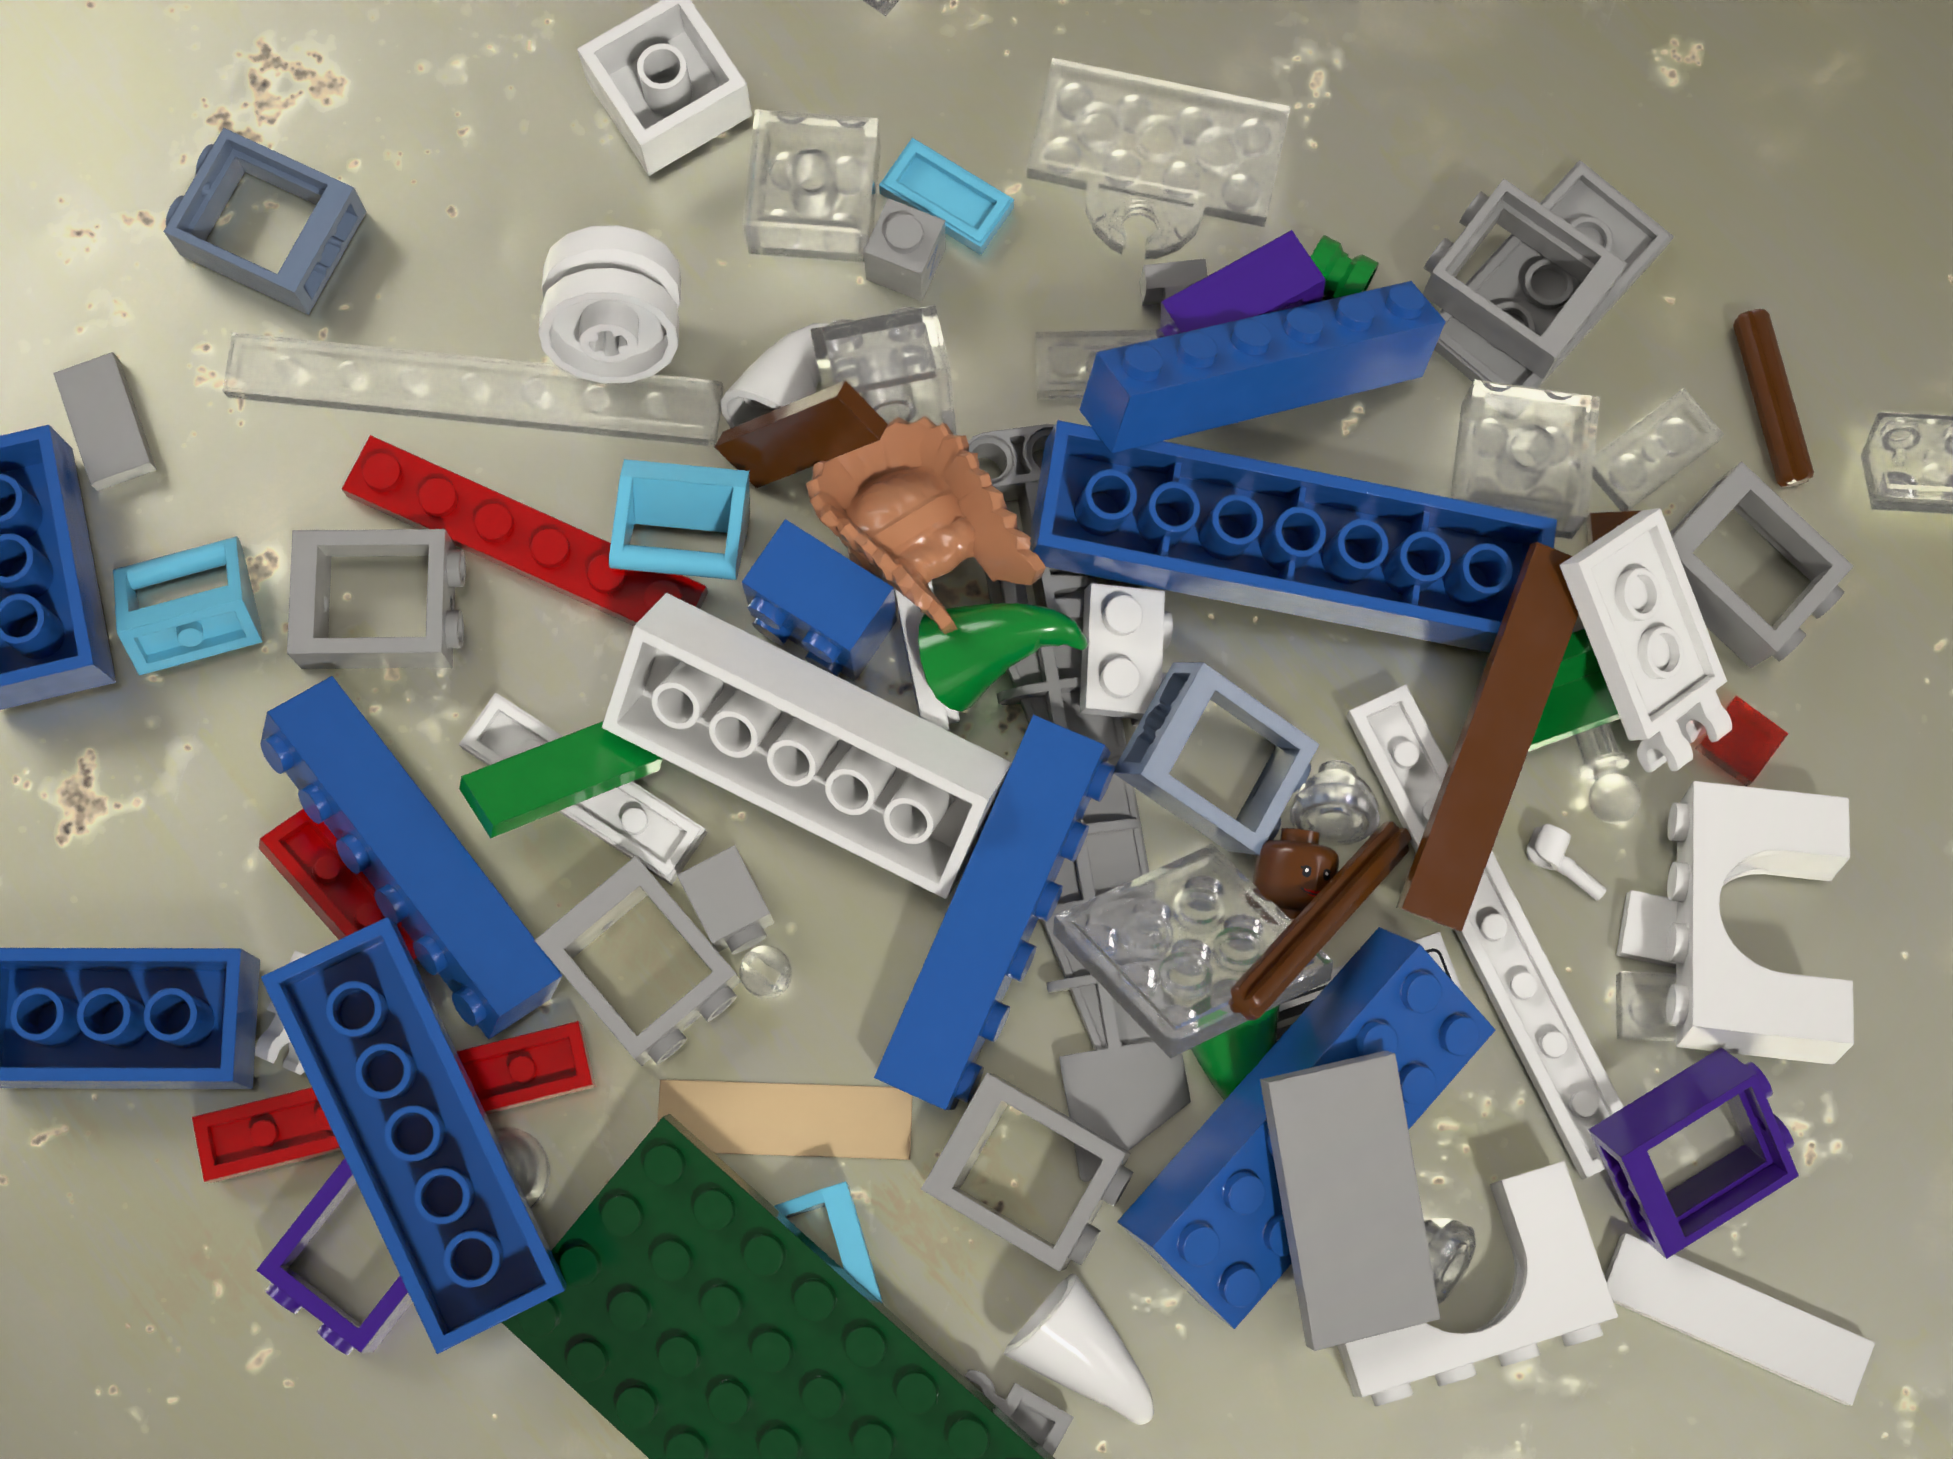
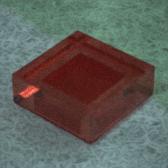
(1748, 744)

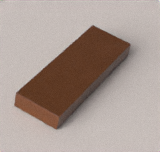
(802, 434)

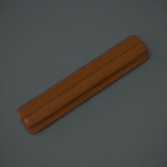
(1773, 398)

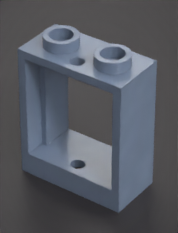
(315, 250)
(1167, 729)

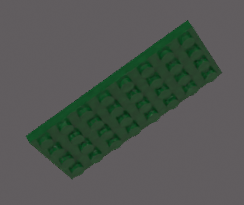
(736, 1336)

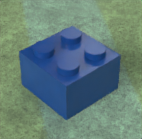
(819, 602)

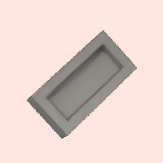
(104, 421)

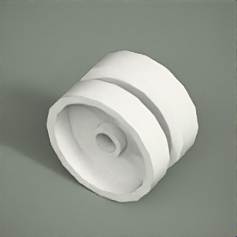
(610, 304)

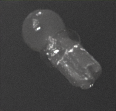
(1613, 795)

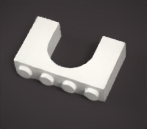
(1718, 990)
(1553, 1294)

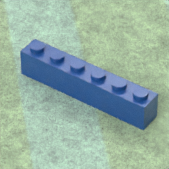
(1259, 366)
(409, 857)
(994, 915)

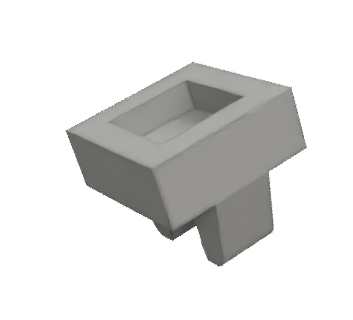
(1166, 279)

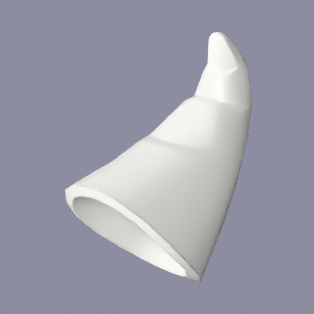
(775, 379)
(1081, 1350)

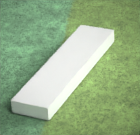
(622, 817)
(1738, 1320)

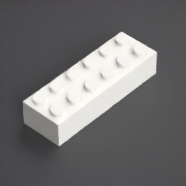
(804, 744)

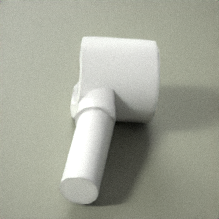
(1548, 850)

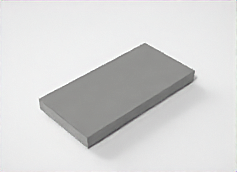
(1537, 289)
(1350, 1199)

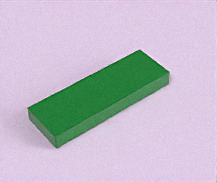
(553, 777)

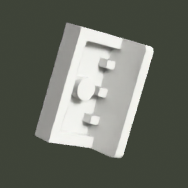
(1124, 650)

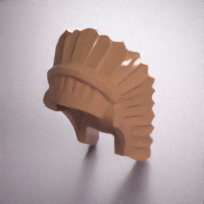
(918, 511)

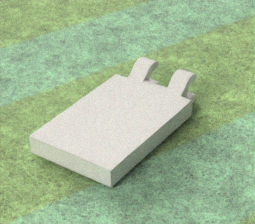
(1649, 639)

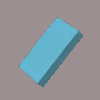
(945, 190)

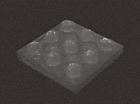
(1179, 944)

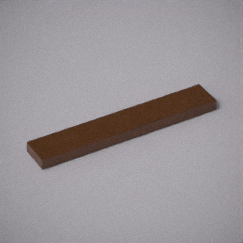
(1493, 743)

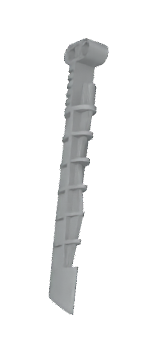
(1127, 1080)

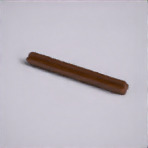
(1319, 921)

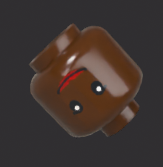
(1294, 869)

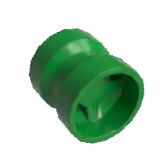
(1342, 274)

